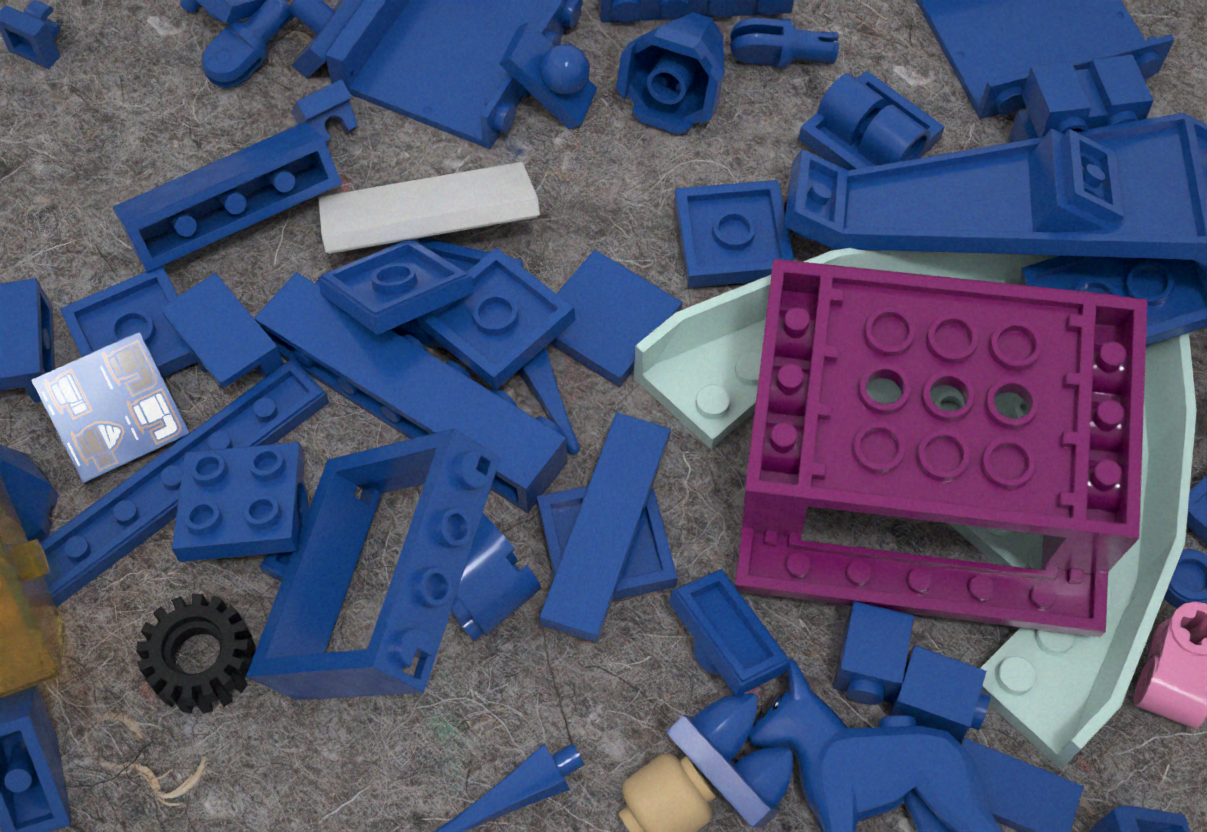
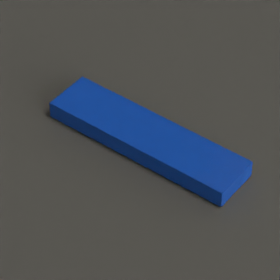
(605, 528)

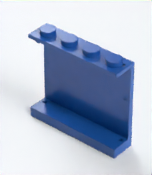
(999, 41)
(443, 59)

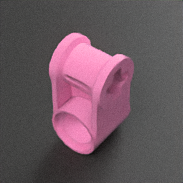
(1176, 668)

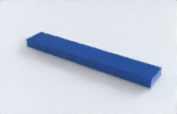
(151, 495)

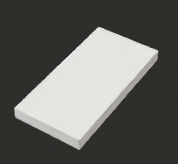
(426, 207)

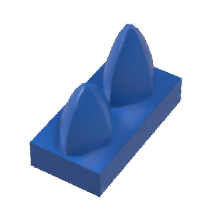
(712, 741)

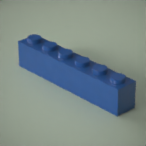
(413, 389)

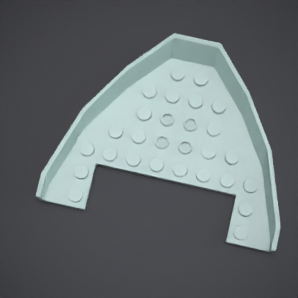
(1040, 681)

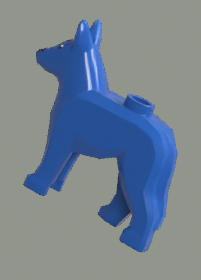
(876, 769)

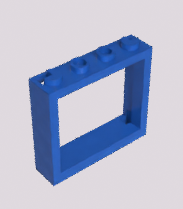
(423, 586)

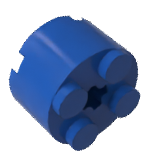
(491, 583)

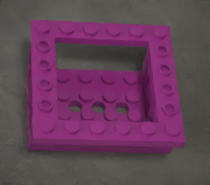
(1055, 473)

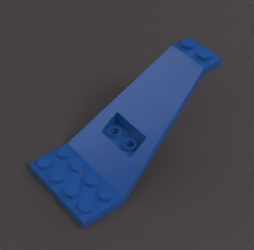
(1075, 193)

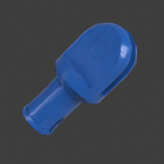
(780, 43)
(243, 45)

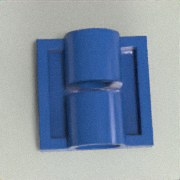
(868, 125)
(240, 502)

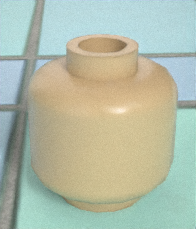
(667, 797)

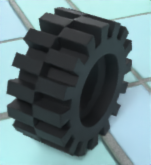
(172, 630)

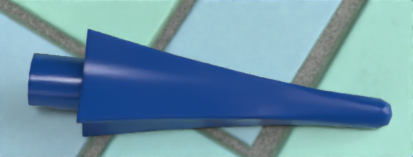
(542, 383)
(530, 782)

